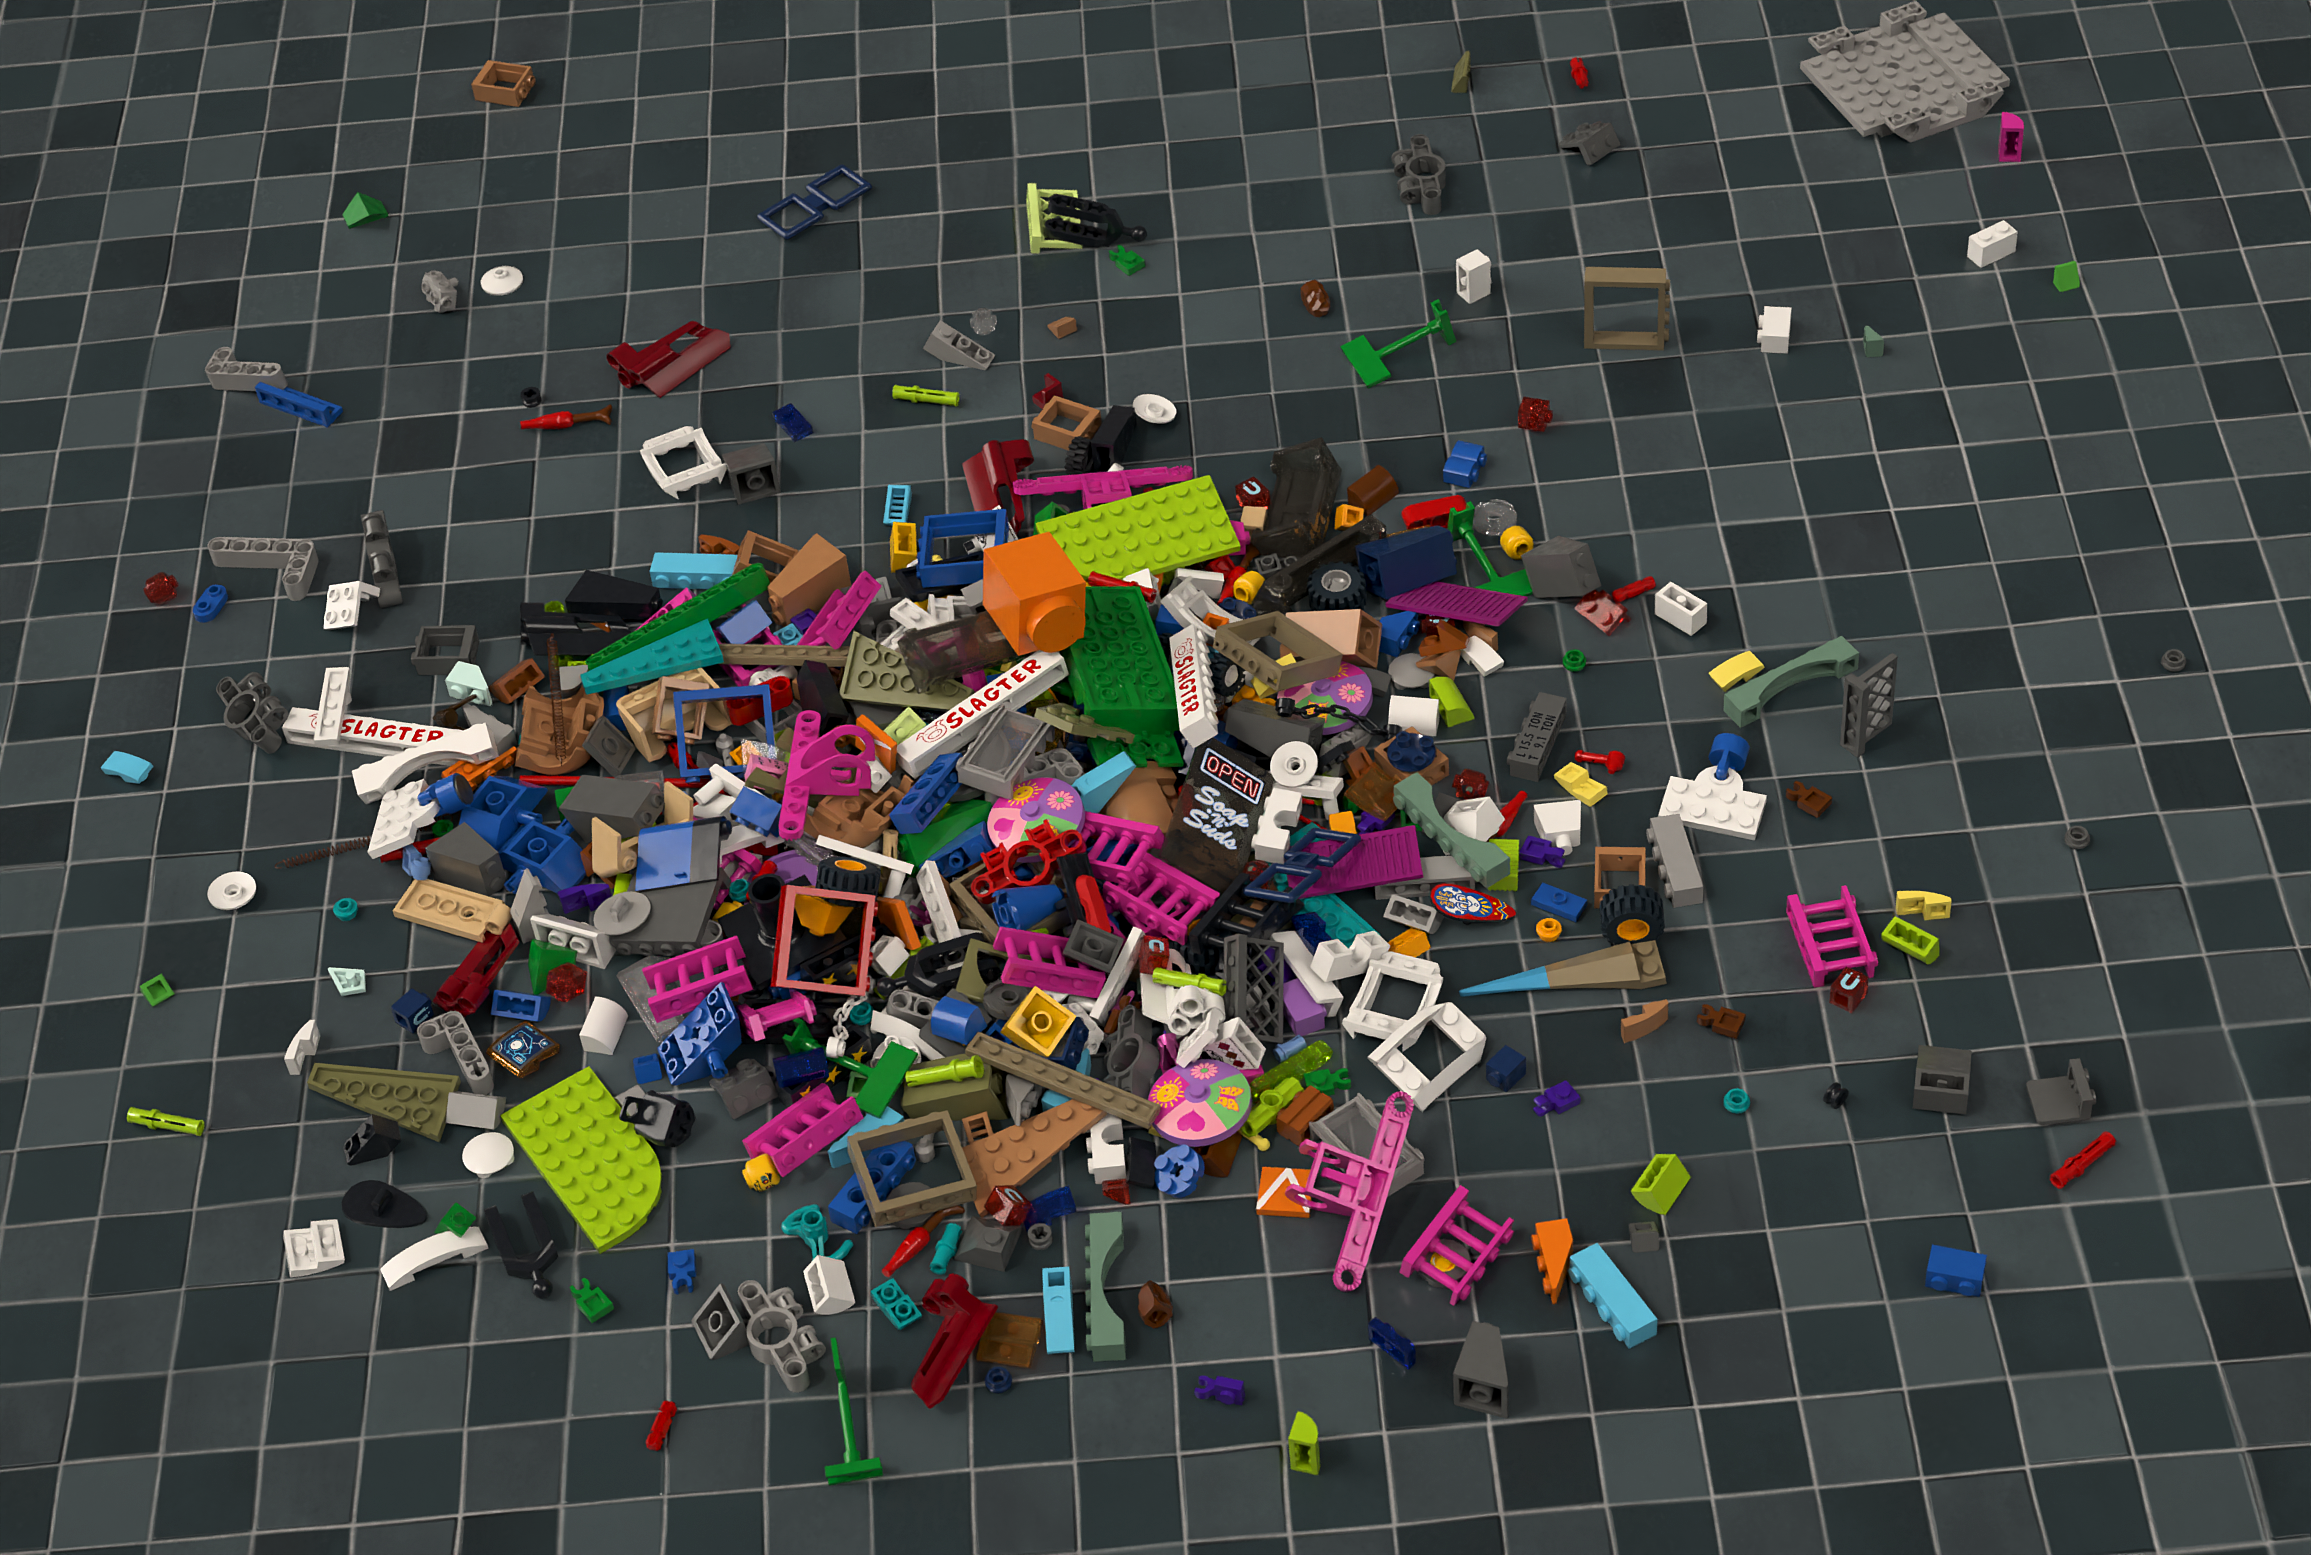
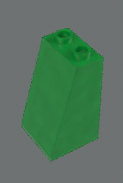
(943, 828)

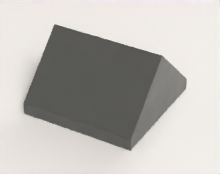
(1093, 947)
(720, 1325)

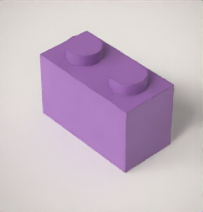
(1301, 1009)

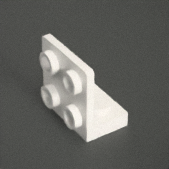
(344, 603)

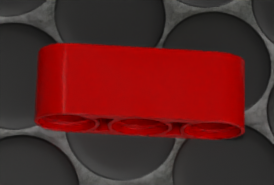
(1432, 512)
(747, 710)

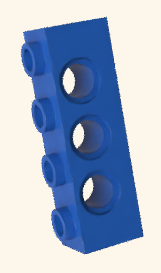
(927, 795)
(886, 1169)

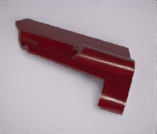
(661, 366)
(995, 468)
(468, 984)
(956, 1338)

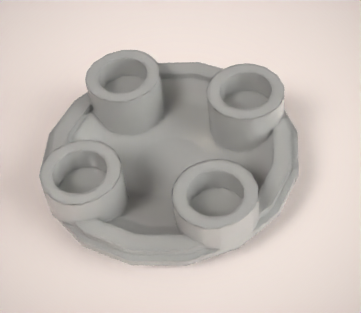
(1406, 673)

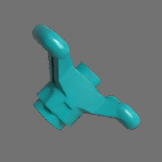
(813, 1231)

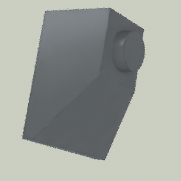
(987, 1243)

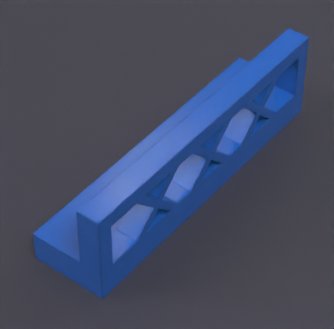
(298, 404)

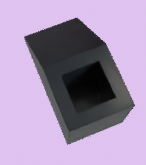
(372, 1140)

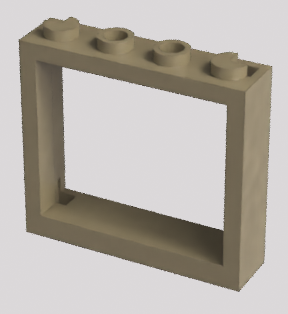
(1626, 278)
(1320, 662)
(962, 892)
(919, 1202)

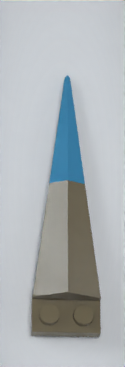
(1613, 967)

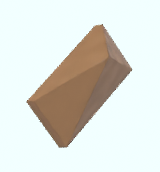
(1441, 664)

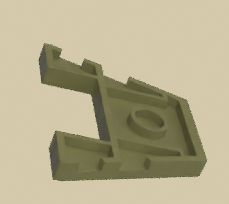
(1068, 719)
(770, 783)

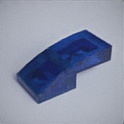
(1311, 930)
(1049, 1206)

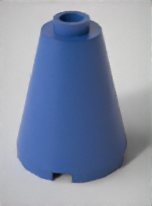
(1025, 906)

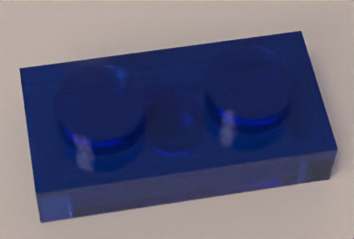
(792, 422)
(1392, 1343)

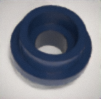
(996, 1374)

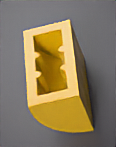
(902, 545)

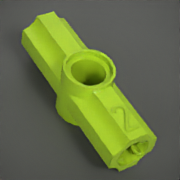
(1269, 1105)

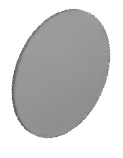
(622, 913)

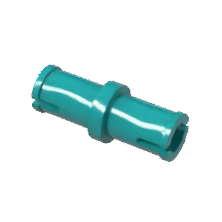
(945, 1248)

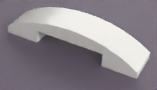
(744, 837)
(430, 1252)

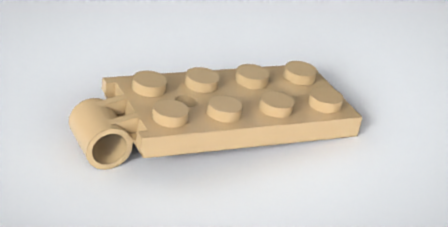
(447, 907)

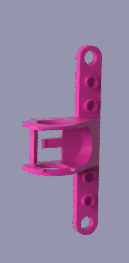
(1103, 486)
(812, 773)
(1362, 1188)

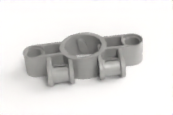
(771, 1311)

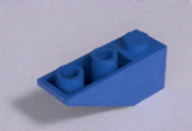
(962, 850)

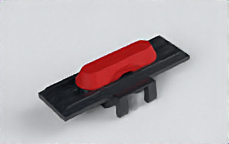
(1084, 896)

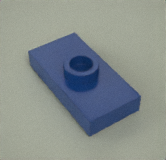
(1559, 902)

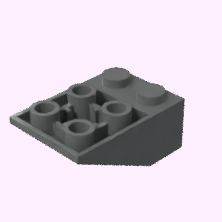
(1942, 1079)

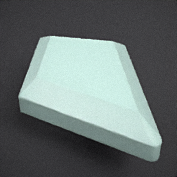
(348, 980)

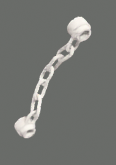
(836, 1044)

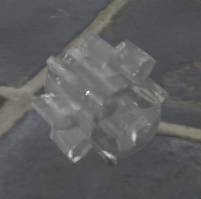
(983, 321)

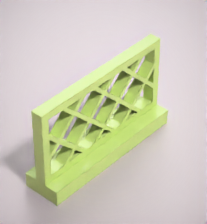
(1037, 218)
(899, 730)

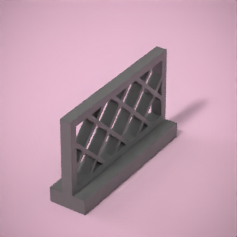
(1864, 711)
(1235, 973)

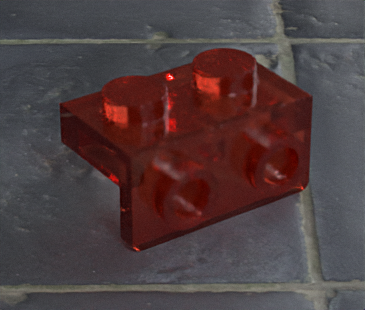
(1601, 611)

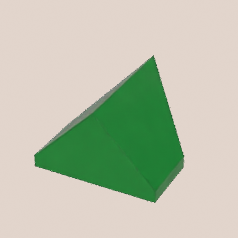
(363, 210)
(545, 957)

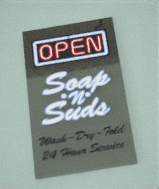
(1216, 815)

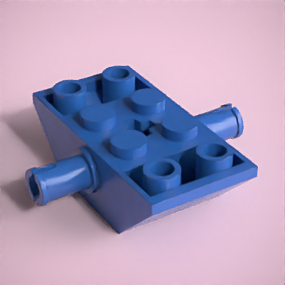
(502, 807)
(546, 854)
(702, 1040)

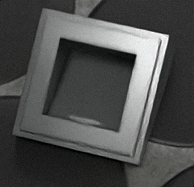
(1644, 1237)

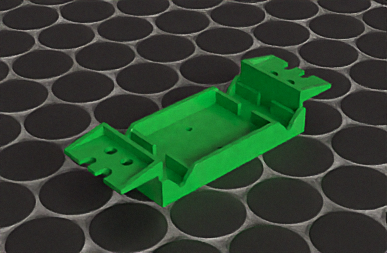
(1124, 677)

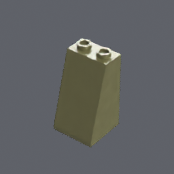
(959, 1098)

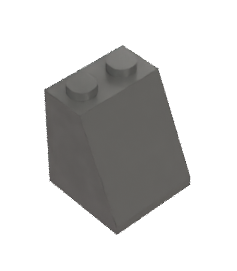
(751, 473)
(1561, 568)
(466, 861)
(1481, 1372)

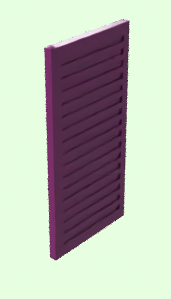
(1459, 603)
(1375, 861)

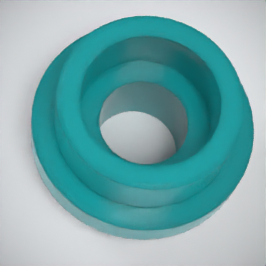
(738, 890)
(345, 909)
(861, 1013)
(1736, 1095)

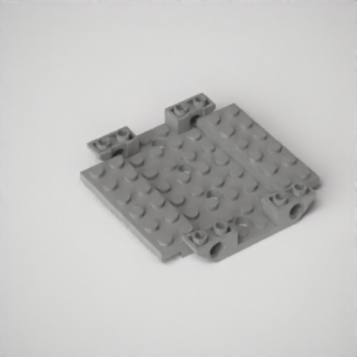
(1934, 74)

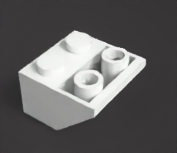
(1475, 818)

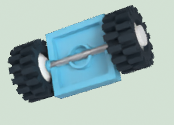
(1225, 672)

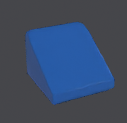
(647, 1068)

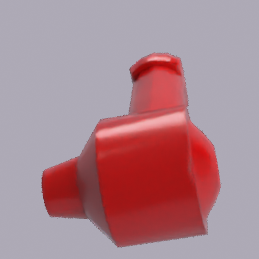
(1613, 761)

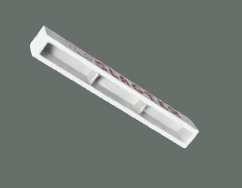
(1193, 685)
(967, 718)
(364, 734)

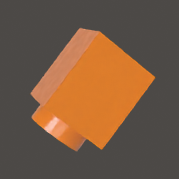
(1034, 594)

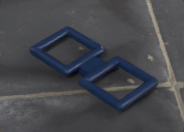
(815, 202)
(1302, 865)

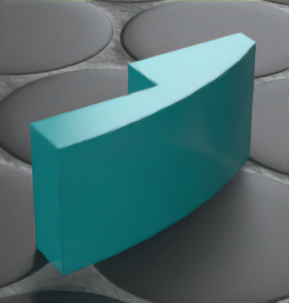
(895, 1304)

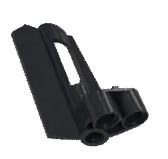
(571, 640)

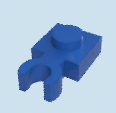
(681, 1269)

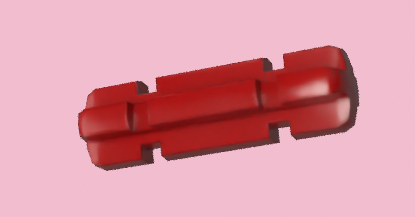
(1633, 589)
(661, 1425)

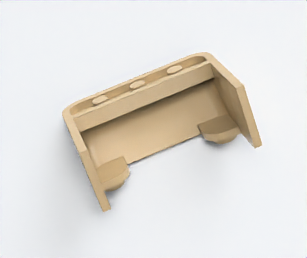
(612, 856)

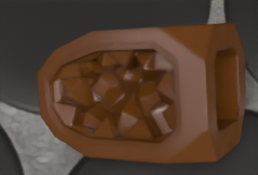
(1315, 298)
(1154, 1305)

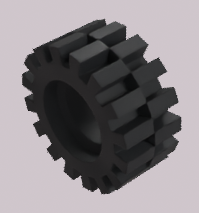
(1079, 457)

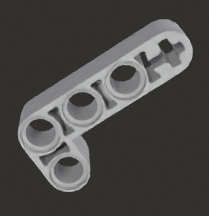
(229, 374)
(1051, 764)
(453, 1032)

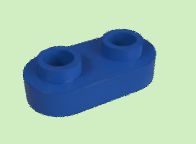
(210, 603)

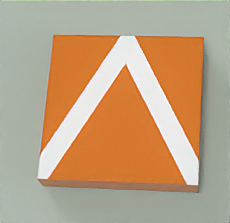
(884, 745)
(1272, 1190)

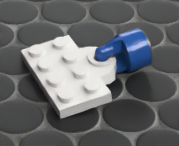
(1717, 795)
(416, 807)

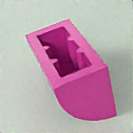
(2010, 138)

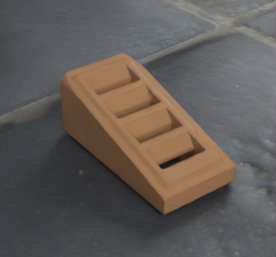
(975, 1122)

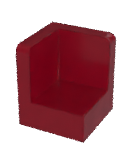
(1053, 387)

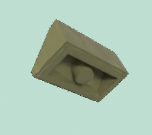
(1461, 74)

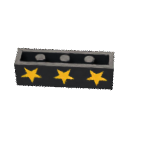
(838, 964)
(857, 1048)

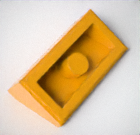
(1410, 943)

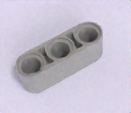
(912, 1003)

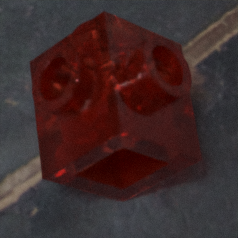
(1534, 414)
(566, 982)

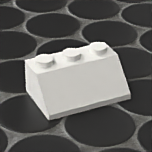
(591, 944)

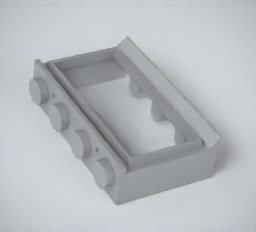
(1003, 751)
(1355, 1129)

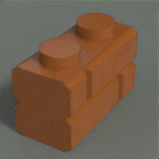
(1305, 1108)

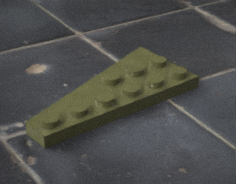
(882, 678)
(410, 1098)

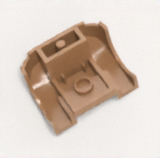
(537, 740)
(1145, 797)
(856, 818)

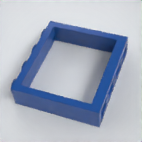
(957, 525)
(710, 695)

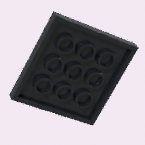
(757, 928)

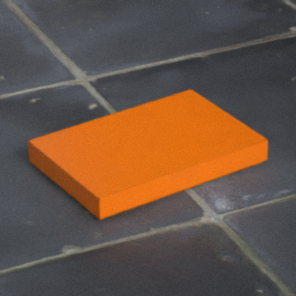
(897, 918)

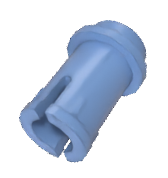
(1290, 1048)

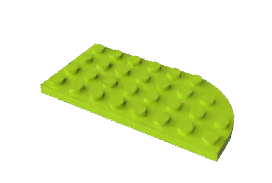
(1146, 531)
(589, 1157)

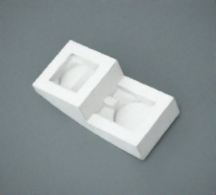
(1482, 656)
(303, 1044)

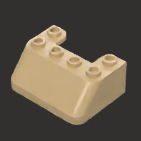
(638, 712)

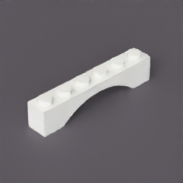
(470, 745)

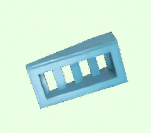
(897, 491)

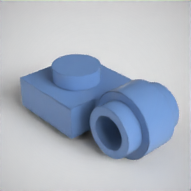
(415, 864)

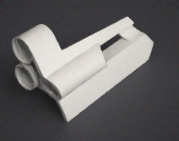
(1181, 1007)

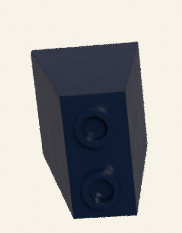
(1406, 561)

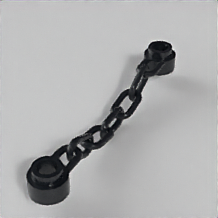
(1286, 707)

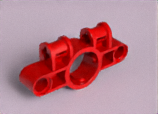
(1001, 862)

